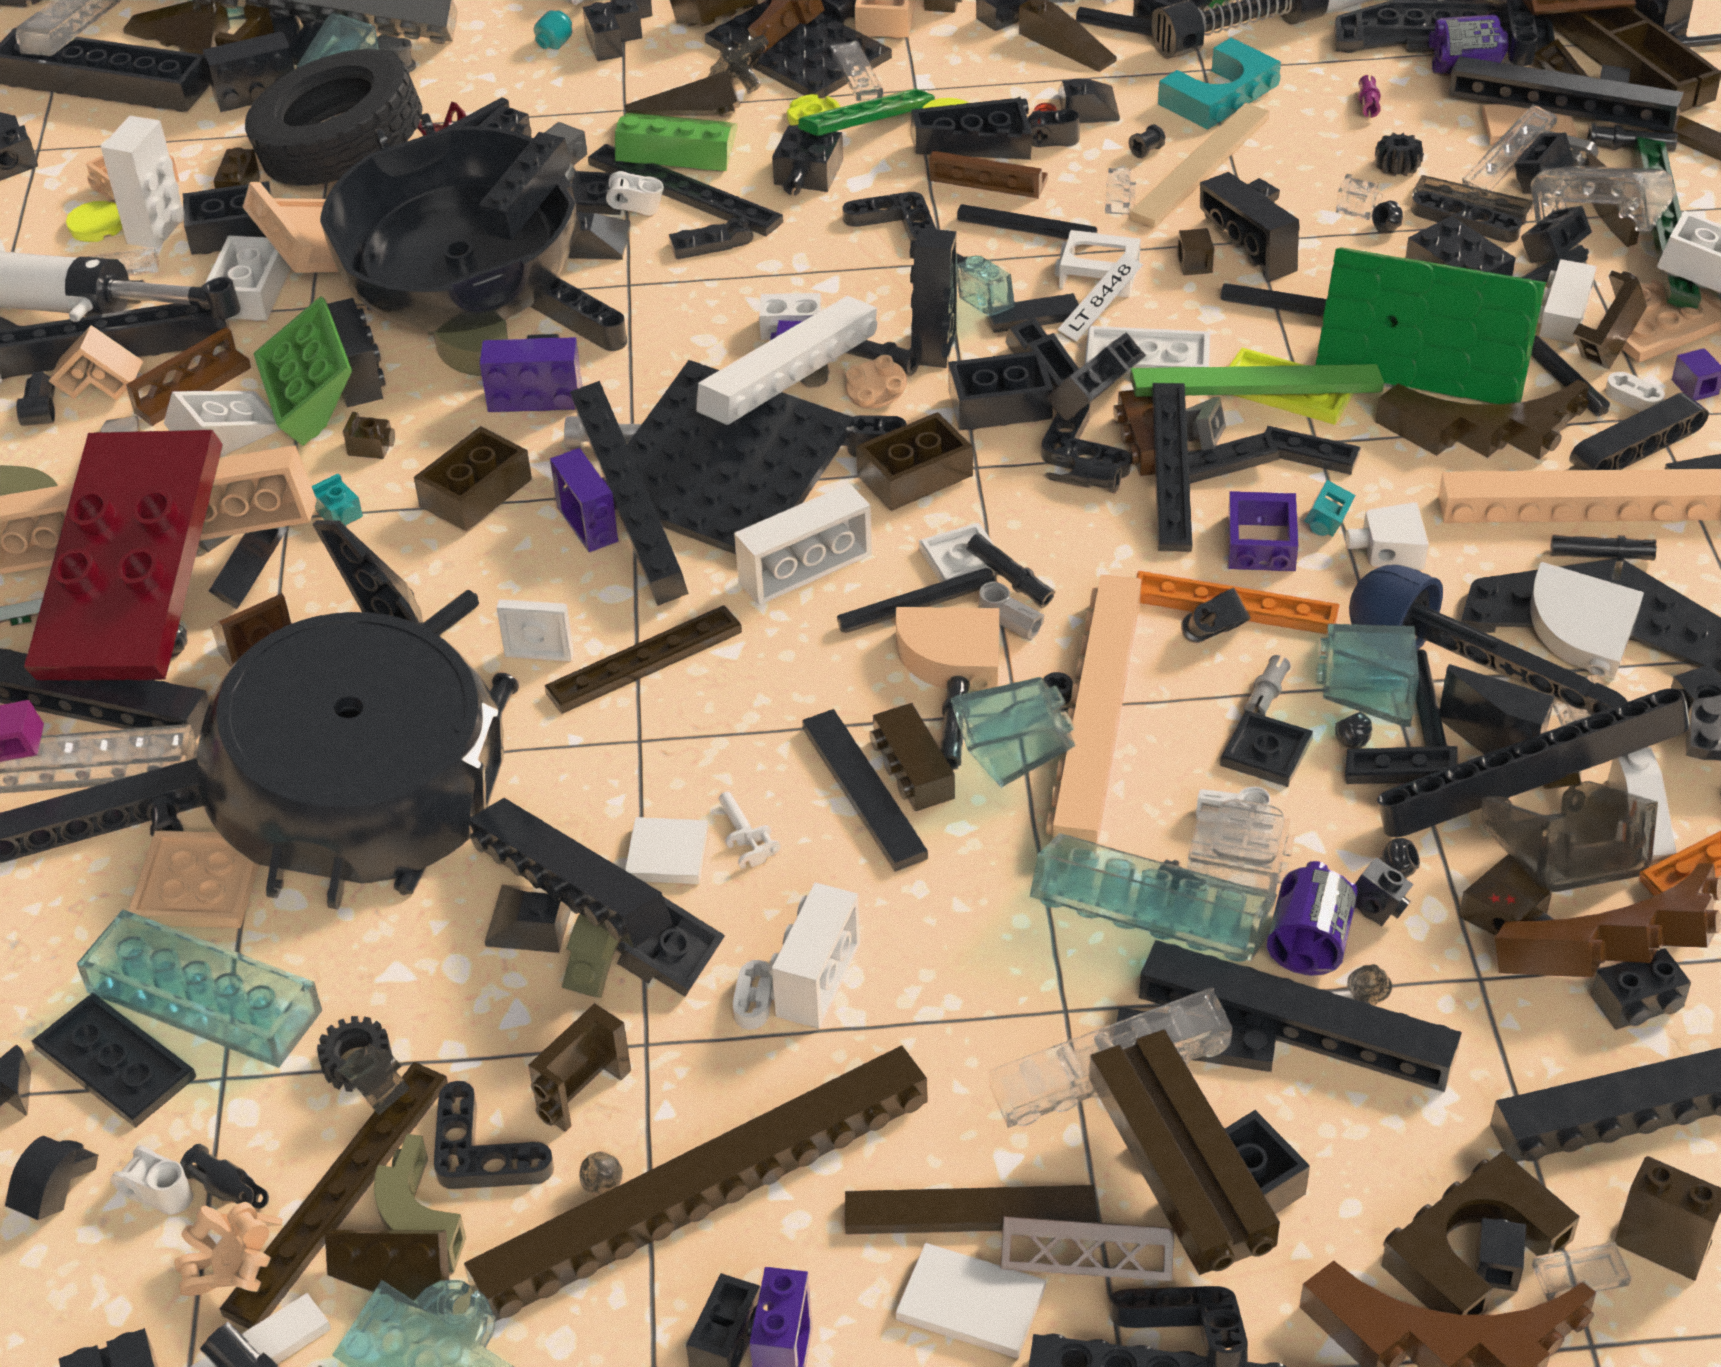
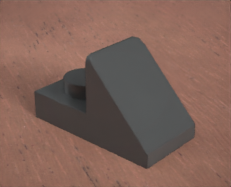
(1206, 422)

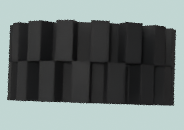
(345, 1038)

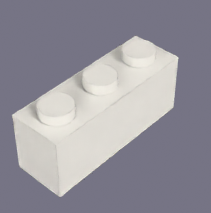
(1566, 300)

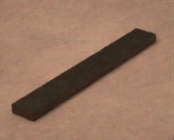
(334, 1198)

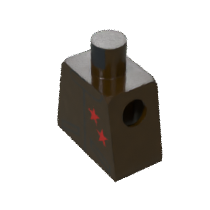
(1504, 896)

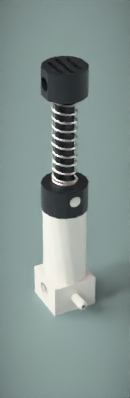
(1182, 27)

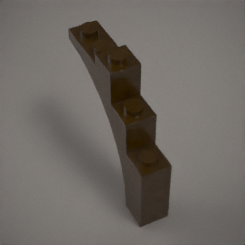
(1440, 423)

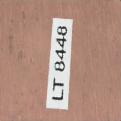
(1100, 297)

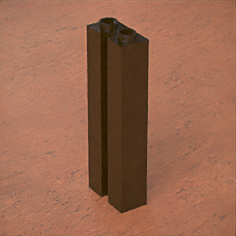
(1184, 1153)

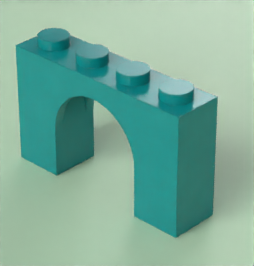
(1208, 104)

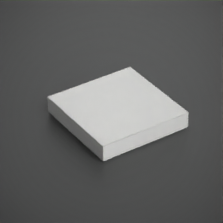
(948, 553)
(535, 630)
(667, 850)

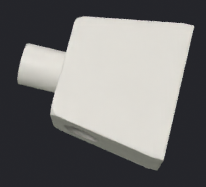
(1392, 536)

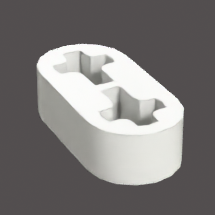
(1633, 391)
(746, 993)

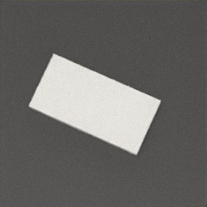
(1162, 346)

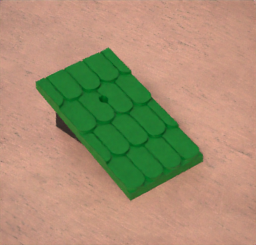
(1431, 325)

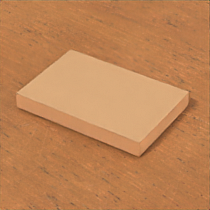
(1502, 117)

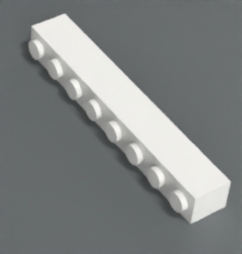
(786, 360)

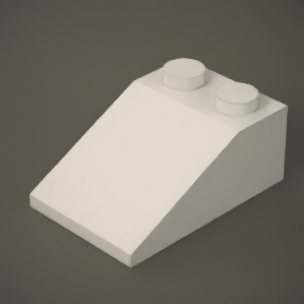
(233, 416)

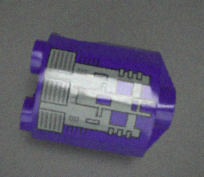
(1467, 37)
(1312, 920)

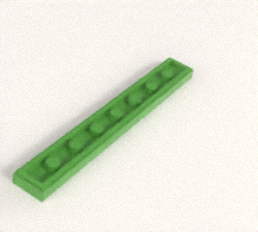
(1262, 379)

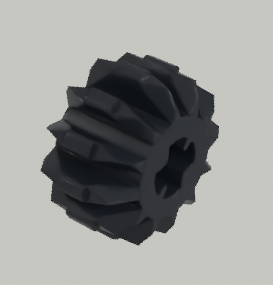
(1399, 154)

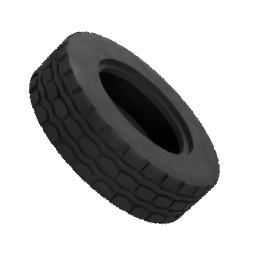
(362, 83)

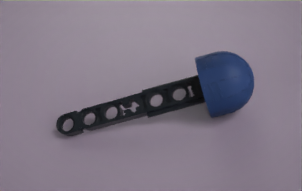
(1412, 598)

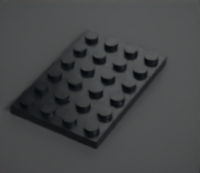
(804, 54)

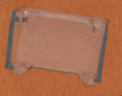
(1637, 191)

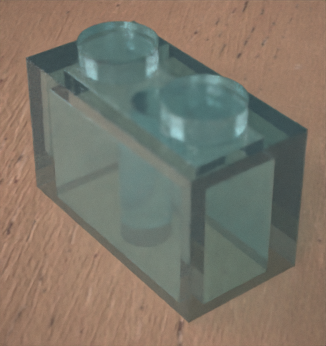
(985, 285)

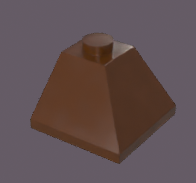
(246, 628)

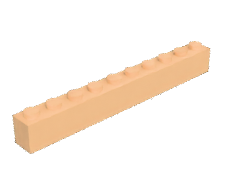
(1580, 495)
(1098, 709)

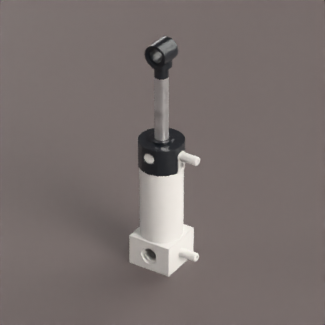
(97, 287)

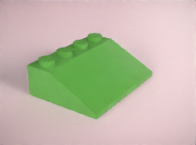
(674, 141)
(304, 372)

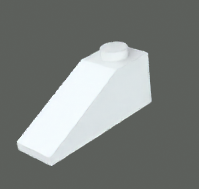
(1641, 775)

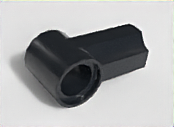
(37, 403)
(231, 1349)

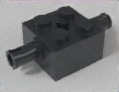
(807, 160)

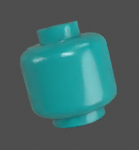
(553, 30)

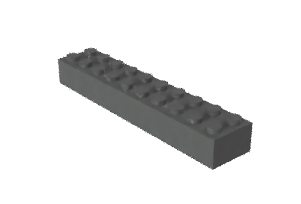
(409, 17)

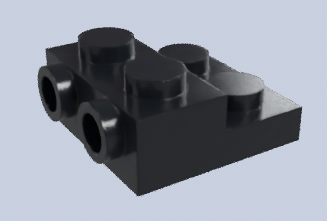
(674, 954)

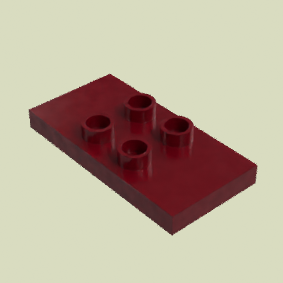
(125, 556)

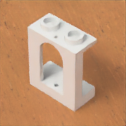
(1094, 268)

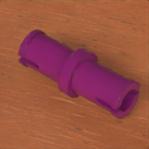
(1369, 96)

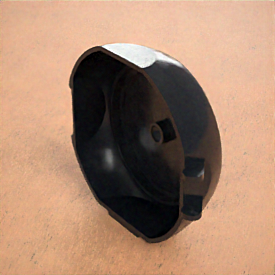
(417, 206)
(355, 792)

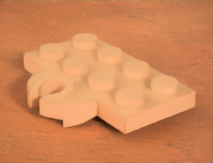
(1669, 327)

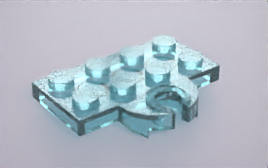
(421, 1331)

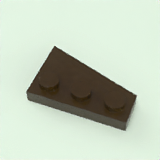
(400, 1258)

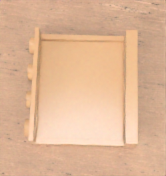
(291, 228)

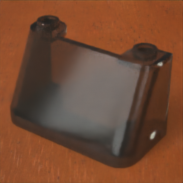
(1593, 841)

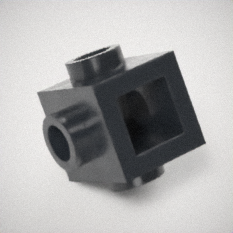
(1382, 892)

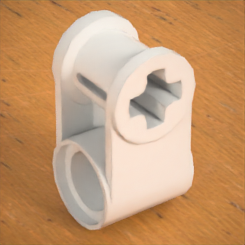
(637, 195)
(154, 1181)

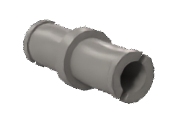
(1268, 685)

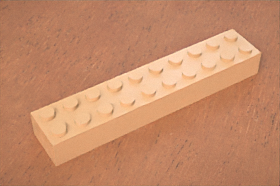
(247, 496)

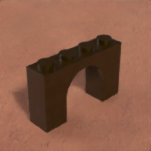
(1496, 1190)

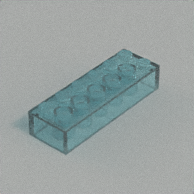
(1153, 897)
(200, 987)

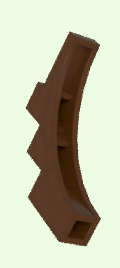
(783, 17)
(1627, 934)
(1386, 1330)

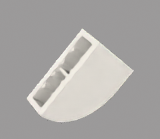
(1583, 618)

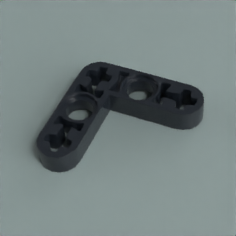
(898, 207)
(1074, 446)
(474, 1157)
(1209, 1307)

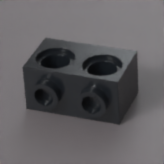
(1556, 234)
(724, 1324)

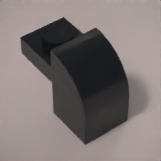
(44, 1174)

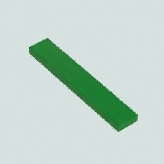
(864, 112)

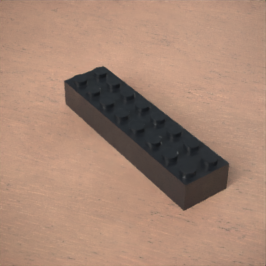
(109, 72)

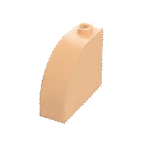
(949, 644)

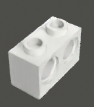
(786, 307)

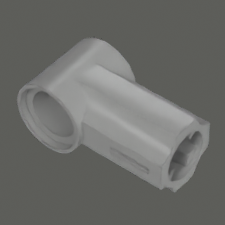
(1012, 613)

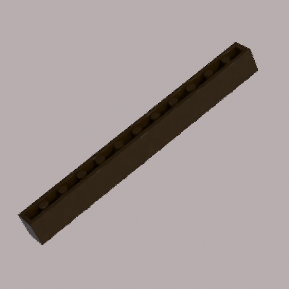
(696, 1183)

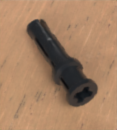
(1618, 137)
(906, 358)

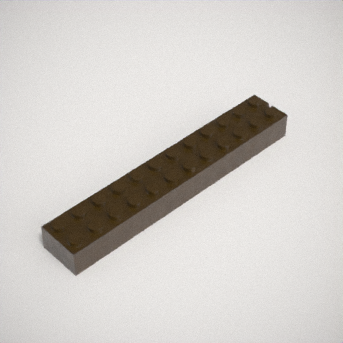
(1634, 41)

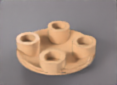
(875, 382)

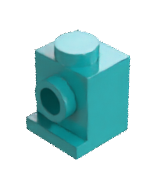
(336, 500)
(1325, 514)

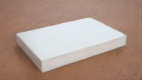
(971, 1300)

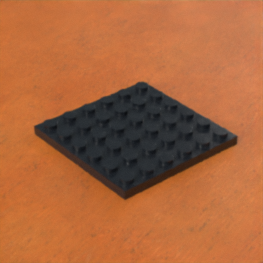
(726, 477)

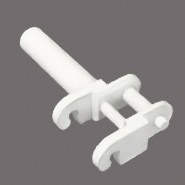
(746, 835)

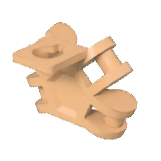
(233, 1258)

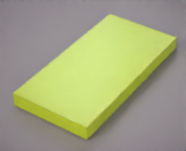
(1322, 407)

